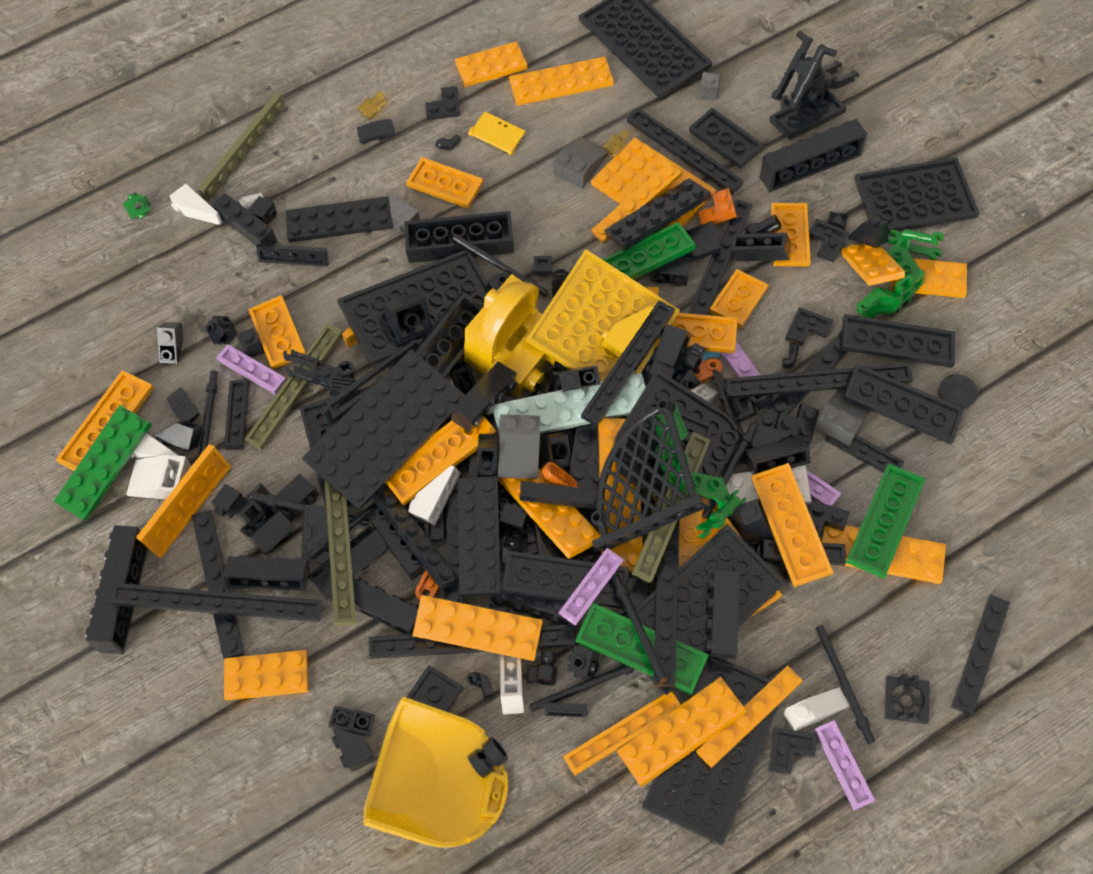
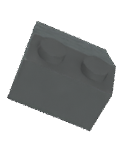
(579, 161)
(841, 418)
(518, 446)

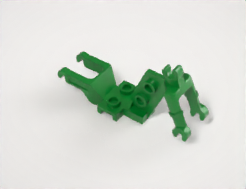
(886, 301)
(705, 485)

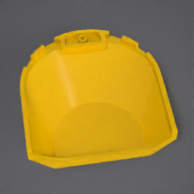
(426, 782)

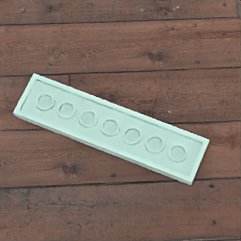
(563, 409)

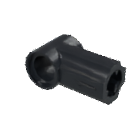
(768, 225)

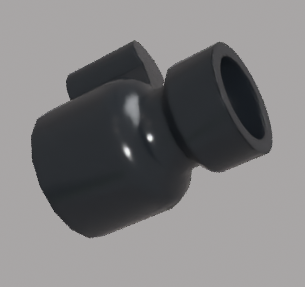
(693, 357)
(546, 672)

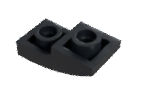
(378, 129)
(182, 405)
(351, 721)

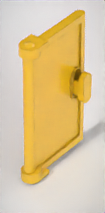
(503, 136)

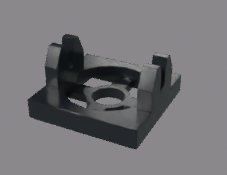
(916, 717)

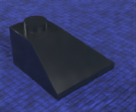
(751, 523)

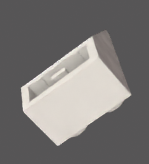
(157, 476)

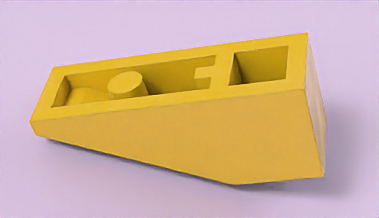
(622, 332)

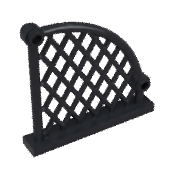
(675, 512)

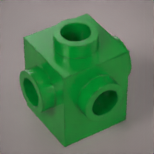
(129, 205)

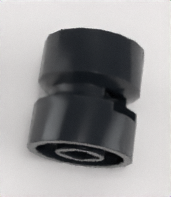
(485, 759)

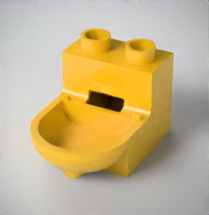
(502, 331)

